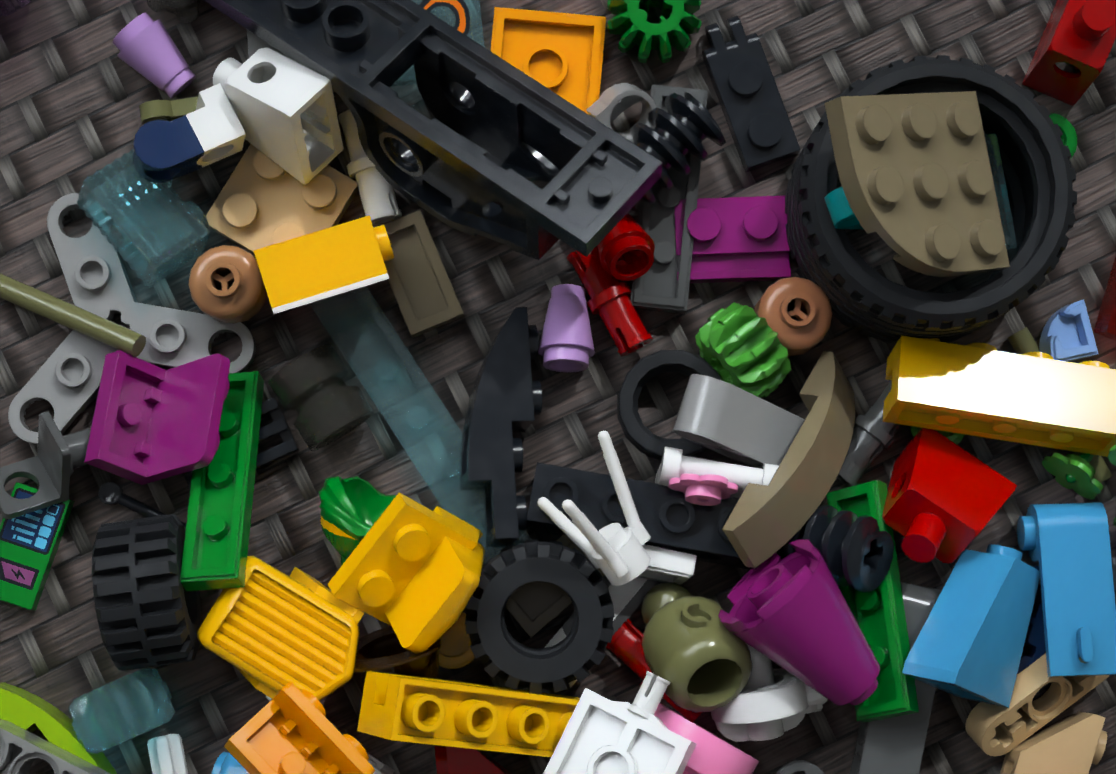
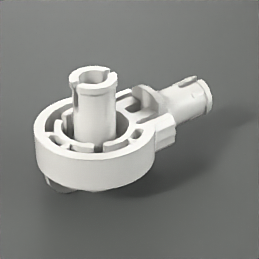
(767, 705)

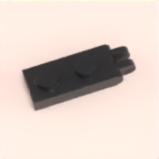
(749, 96)

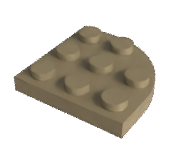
(921, 178)

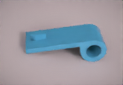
(1075, 583)

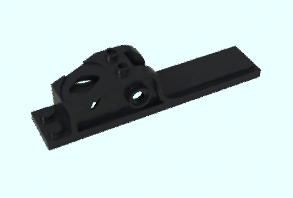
(490, 131)

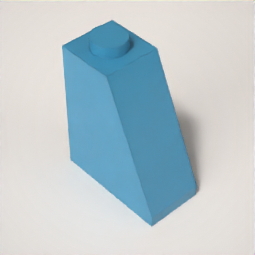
(977, 627)

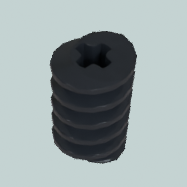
(676, 135)
(850, 546)

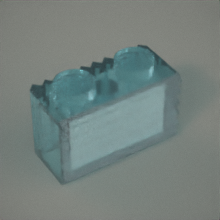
(143, 219)

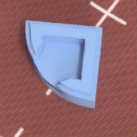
(1069, 334)

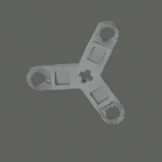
(102, 287)

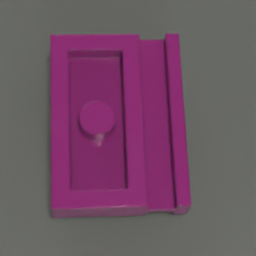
(736, 239)

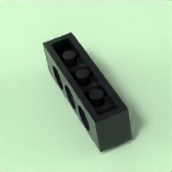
(662, 511)

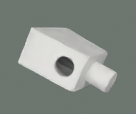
(283, 110)

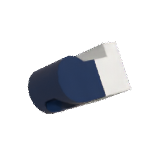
(190, 142)

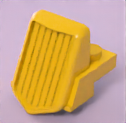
(413, 571)
(284, 631)

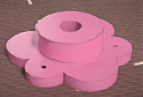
(703, 489)

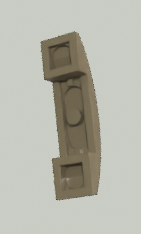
(774, 513)

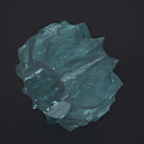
(121, 710)

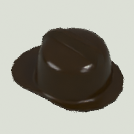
(384, 653)

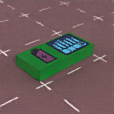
(29, 549)

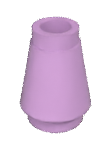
(153, 54)
(566, 332)

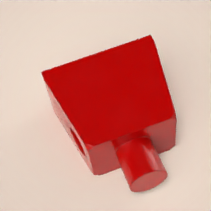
(1078, 35)
(941, 497)

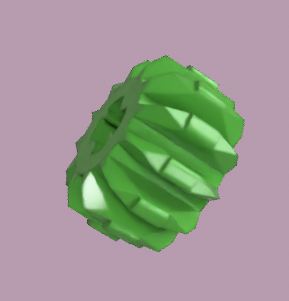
(744, 350)

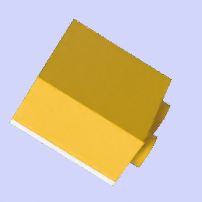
(324, 263)

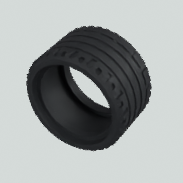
(1037, 188)

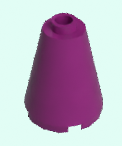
(804, 625)

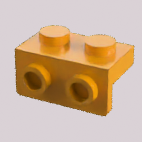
(296, 739)

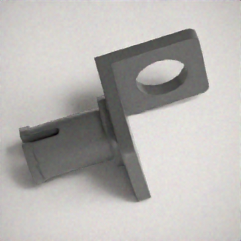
(49, 469)

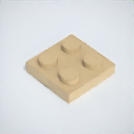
(270, 206)

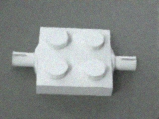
(620, 736)

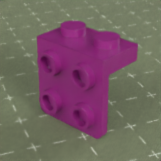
(157, 419)

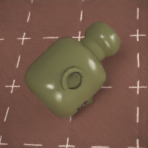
(693, 649)

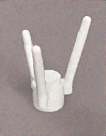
(612, 548)

